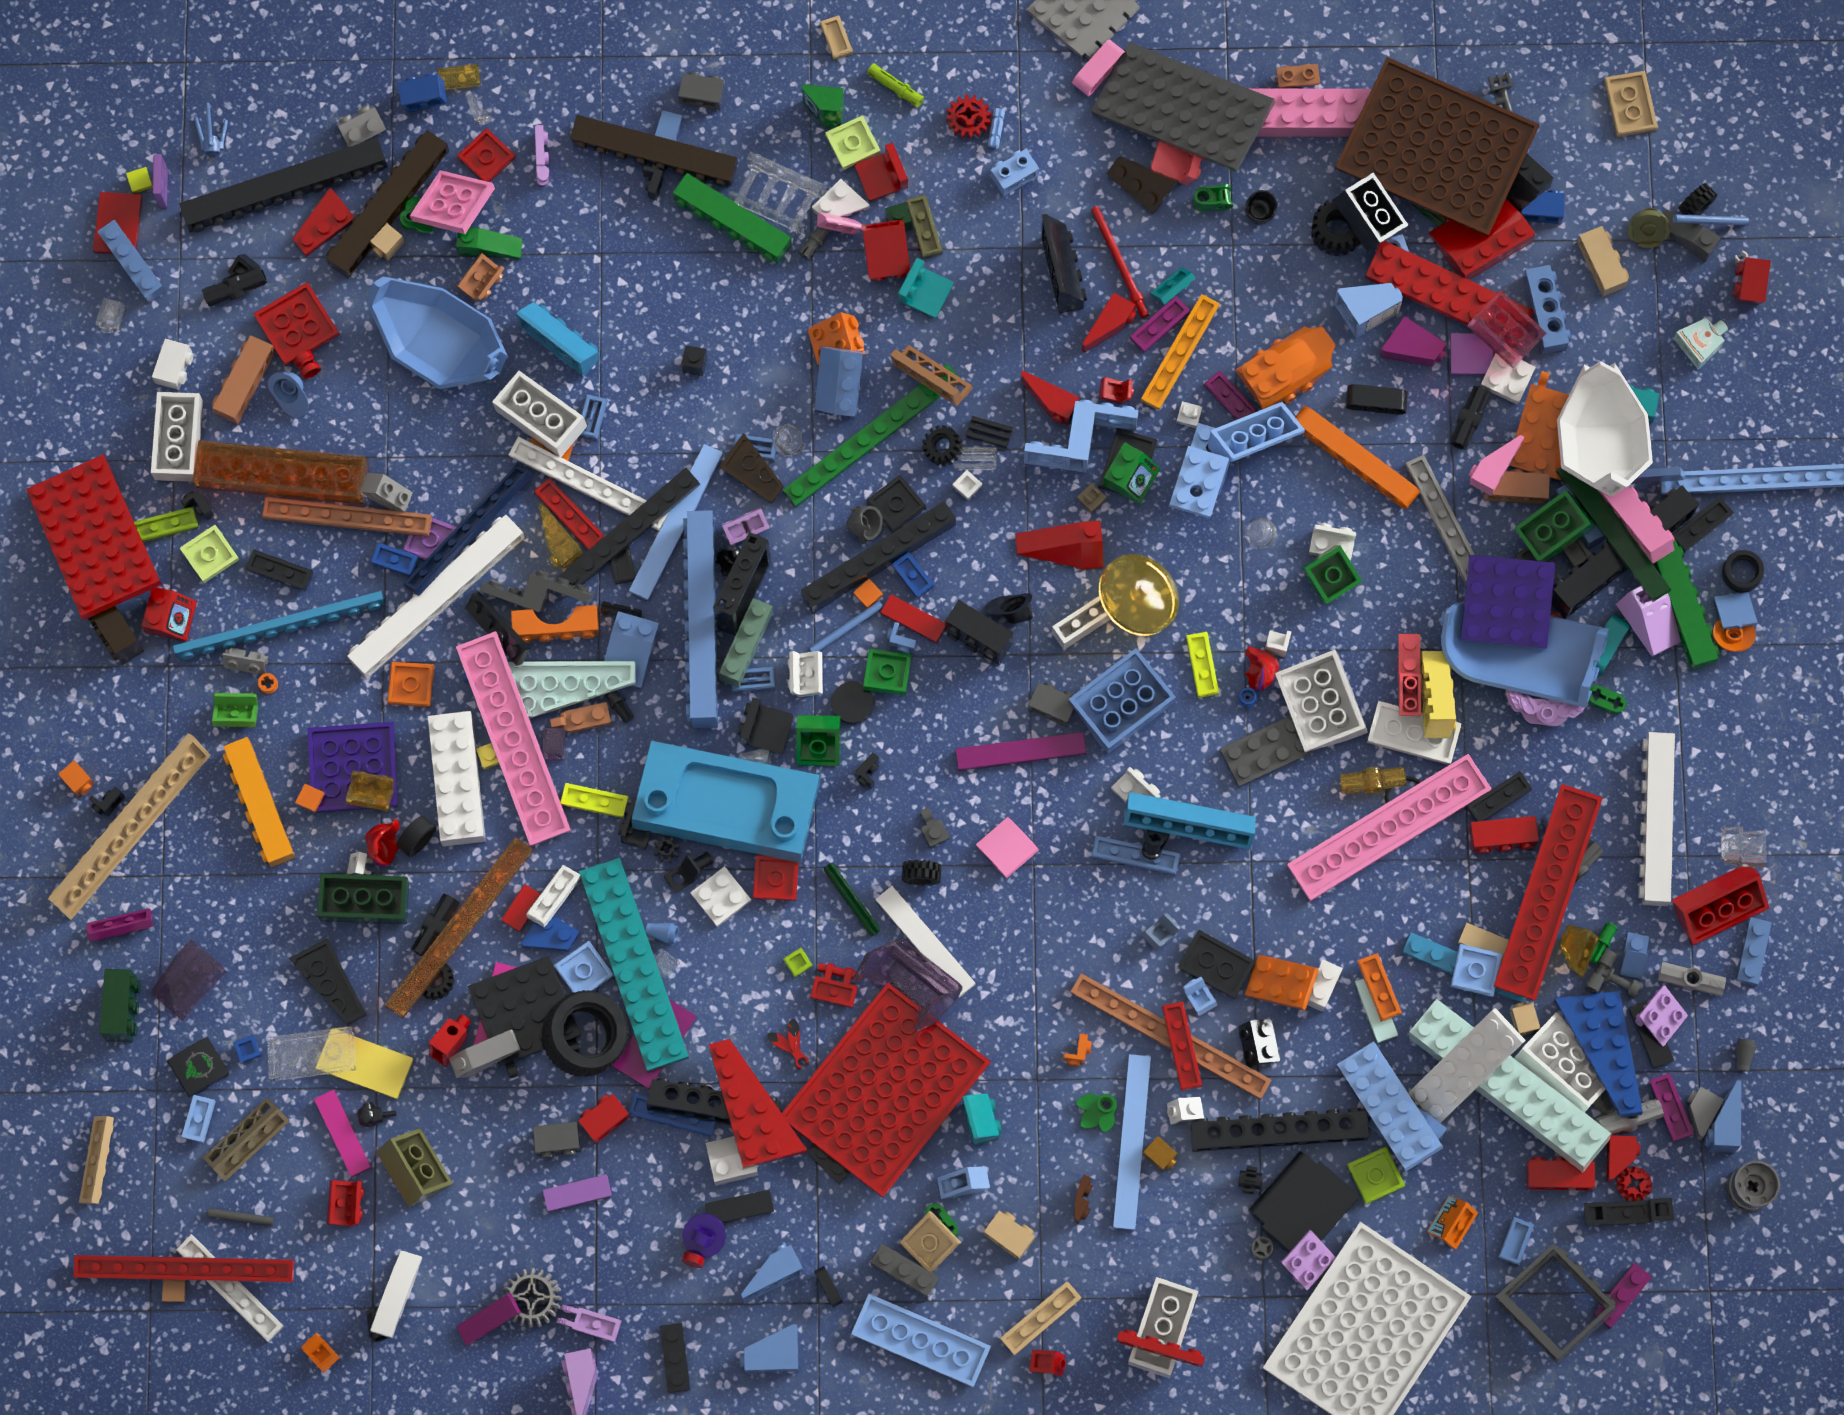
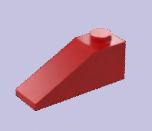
(1112, 320)
(1054, 400)

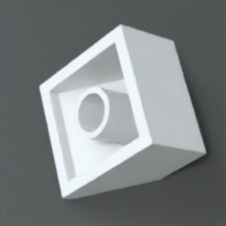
(726, 1162)

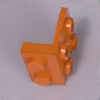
(836, 332)

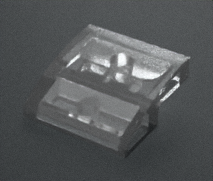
(1743, 848)

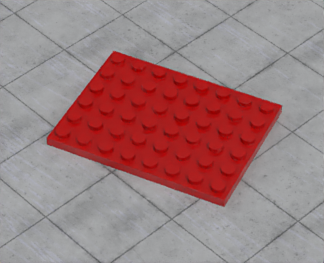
(884, 1090)

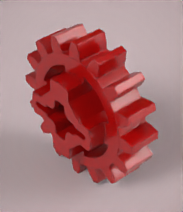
(978, 115)

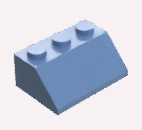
(838, 381)

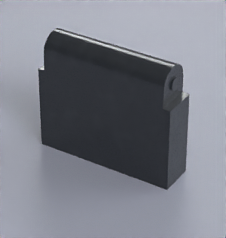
(1302, 1200)

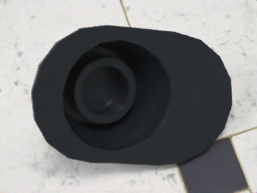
(1012, 607)

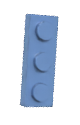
(1753, 951)

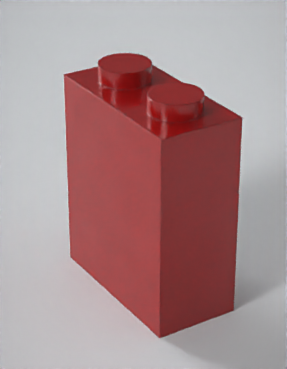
(886, 250)

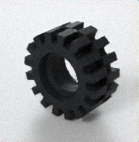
(1698, 200)
(935, 436)
(921, 872)
(445, 986)

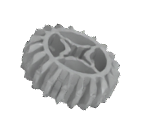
(532, 1278)

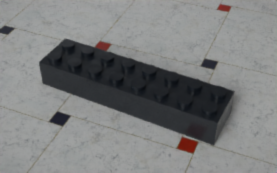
(1607, 566)

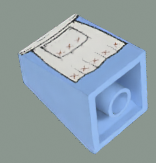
(1367, 306)

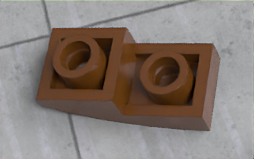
(1081, 1205)

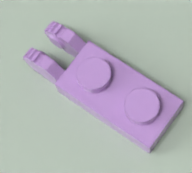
(541, 157)
(591, 1323)

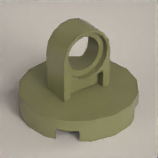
(1648, 228)

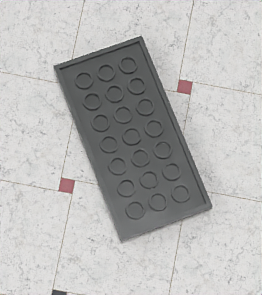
(1183, 106)

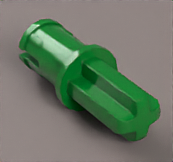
(1604, 941)

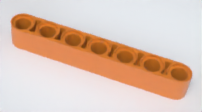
(1357, 458)

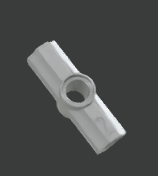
(1705, 983)
(1614, 1123)

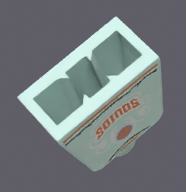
(1701, 340)

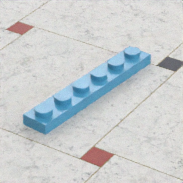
(1440, 958)

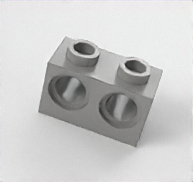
(386, 492)

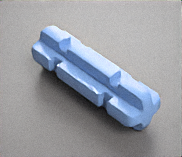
(996, 128)

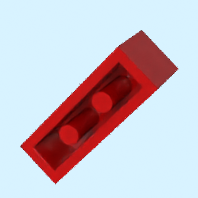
(1503, 834)
(1558, 1175)

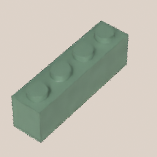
(745, 643)

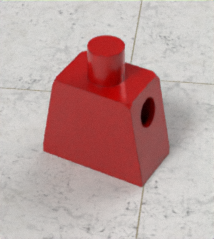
(449, 1040)

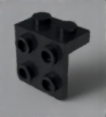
(765, 727)

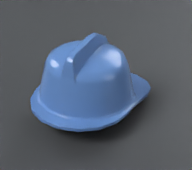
(289, 393)

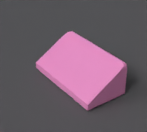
(838, 223)

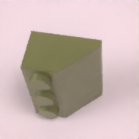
(414, 1167)

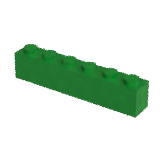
(732, 218)
(1688, 613)

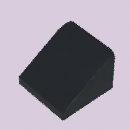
(242, 264)

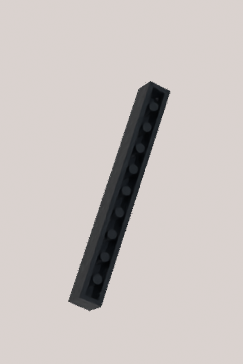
(283, 185)

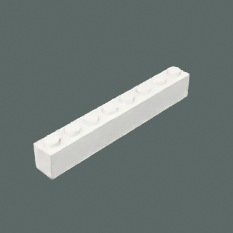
(1658, 819)

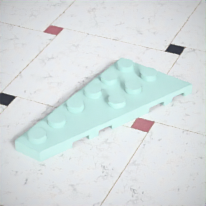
(564, 683)

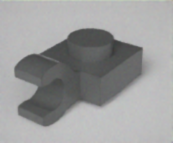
(933, 830)

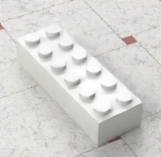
(456, 778)

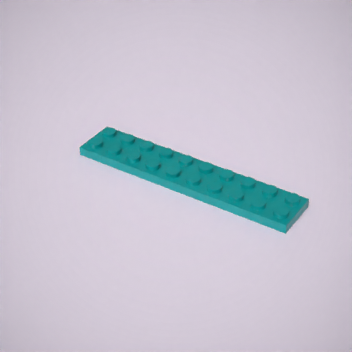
(633, 965)

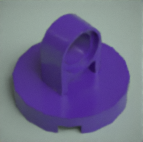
(704, 1235)

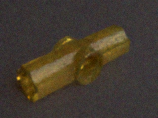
(1372, 780)

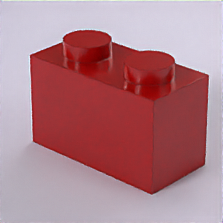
(603, 1118)

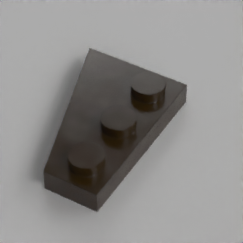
(1142, 183)
(751, 470)

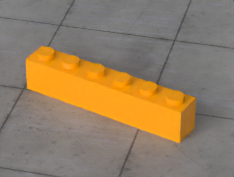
(259, 802)

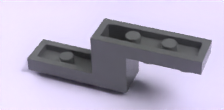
(537, 590)

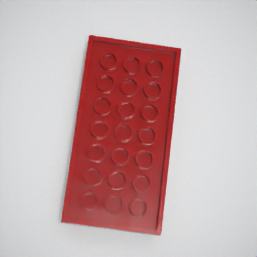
(93, 537)

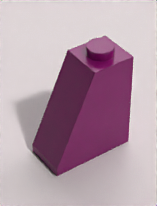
(1413, 345)

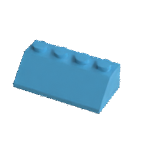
(557, 338)

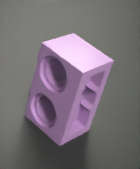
(738, 528)

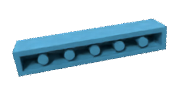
(1189, 820)

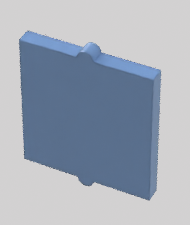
(1735, 610)

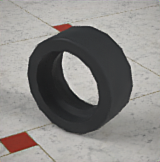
(1743, 555)
(416, 836)

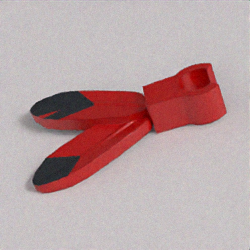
(792, 1045)

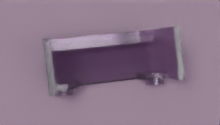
(913, 976)

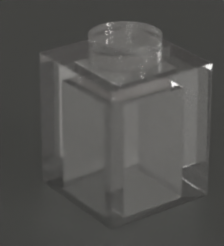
(111, 315)

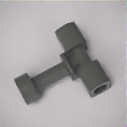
(1605, 973)

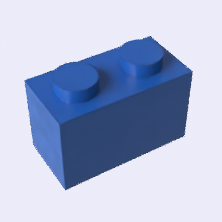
(422, 92)

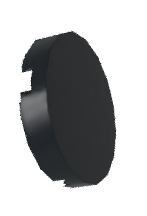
(852, 702)

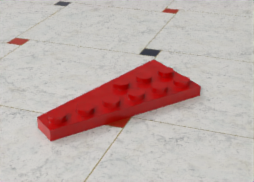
(756, 1121)

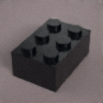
(1370, 212)
(978, 633)

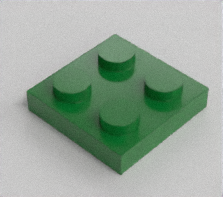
(887, 672)

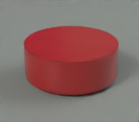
(693, 1259)

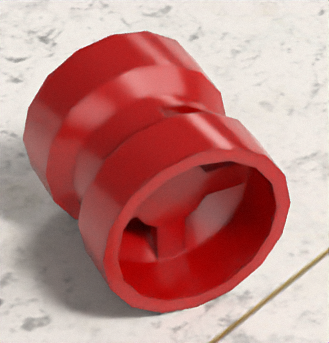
(307, 365)

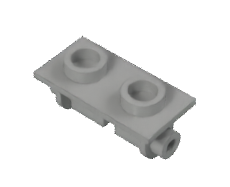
(235, 660)

